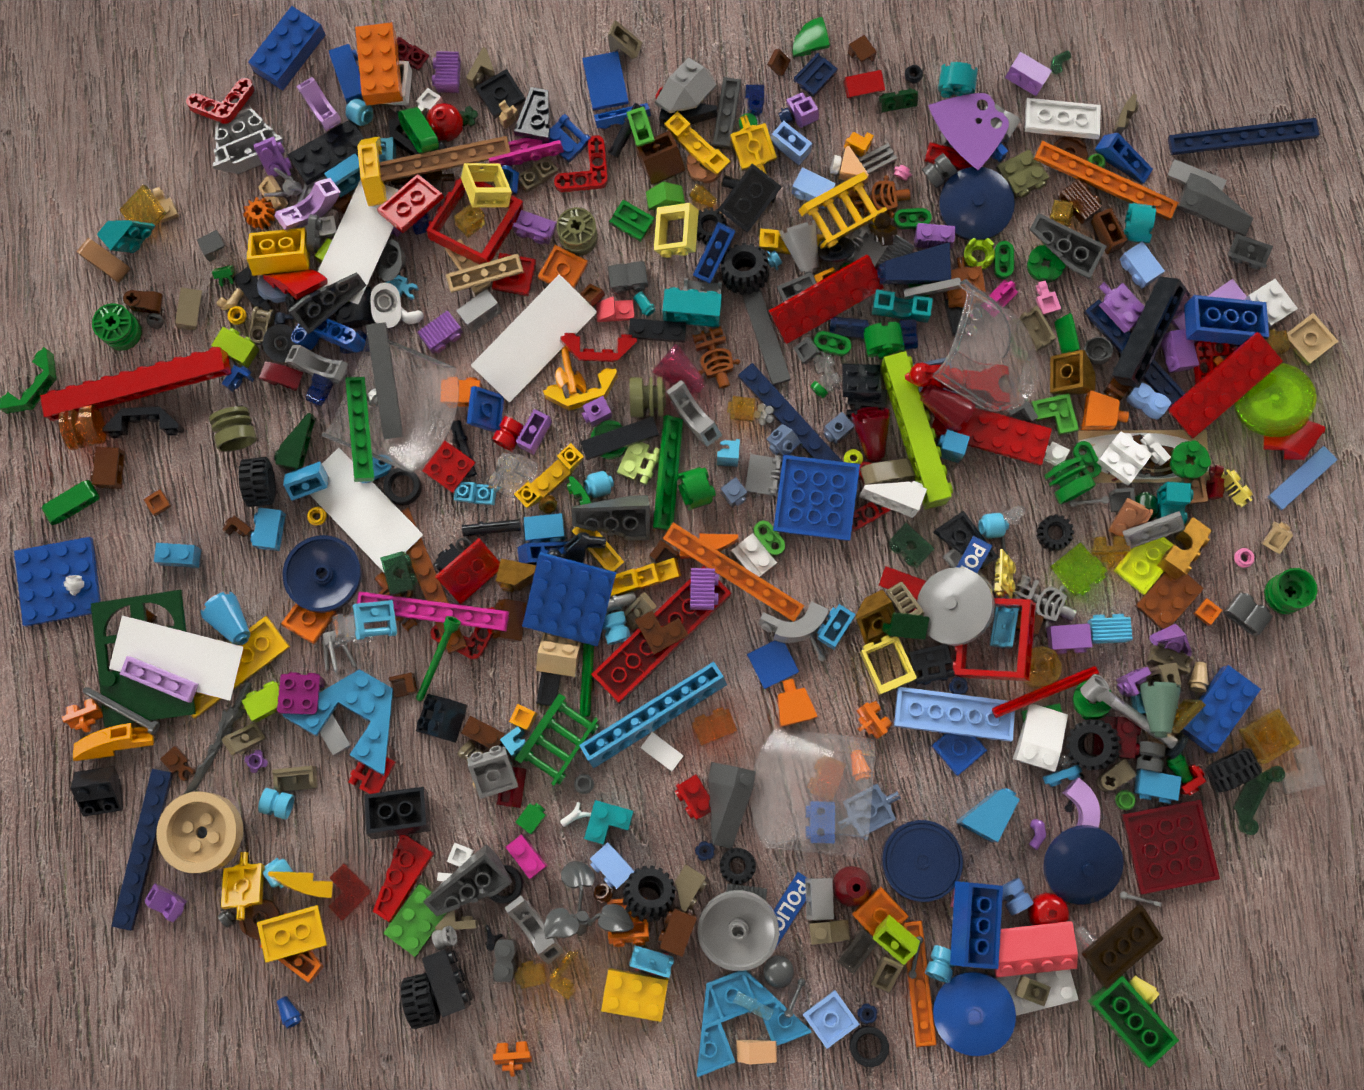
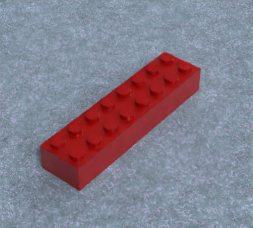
(634, 659)

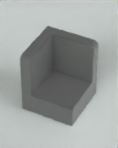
(211, 243)
(1024, 413)
(1118, 497)

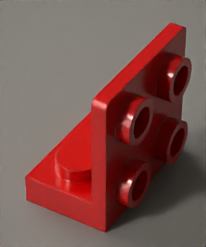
(695, 796)

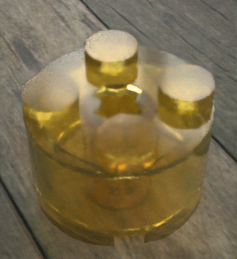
(1049, 663)

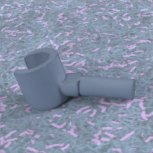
(280, 318)

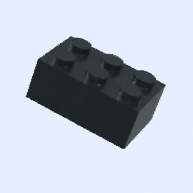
(749, 198)
(397, 813)
(447, 981)

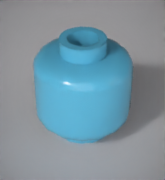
(358, 112)
(598, 484)
(993, 525)
(277, 866)

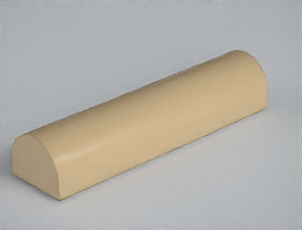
(484, 273)

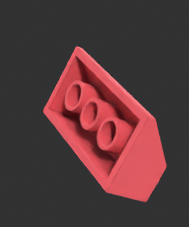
(1037, 949)

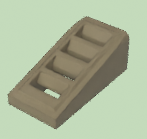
(899, 592)

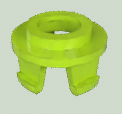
(983, 245)

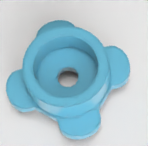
(773, 259)

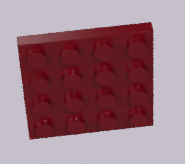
(1170, 846)

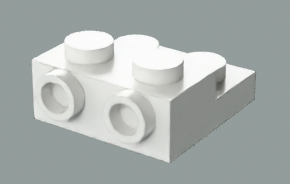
(1124, 457)

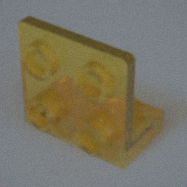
(563, 986)

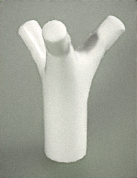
(575, 814)

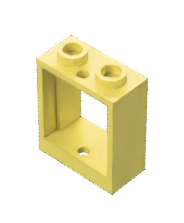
(486, 196)
(674, 212)
(886, 641)

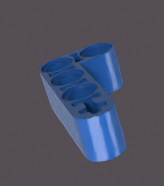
(332, 332)

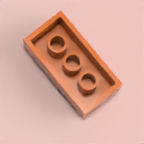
(379, 64)

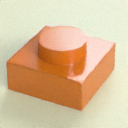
(1207, 612)

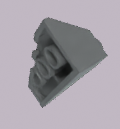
(1209, 203)

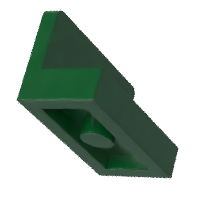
(907, 626)

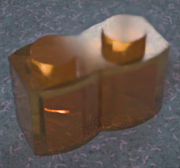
(714, 726)

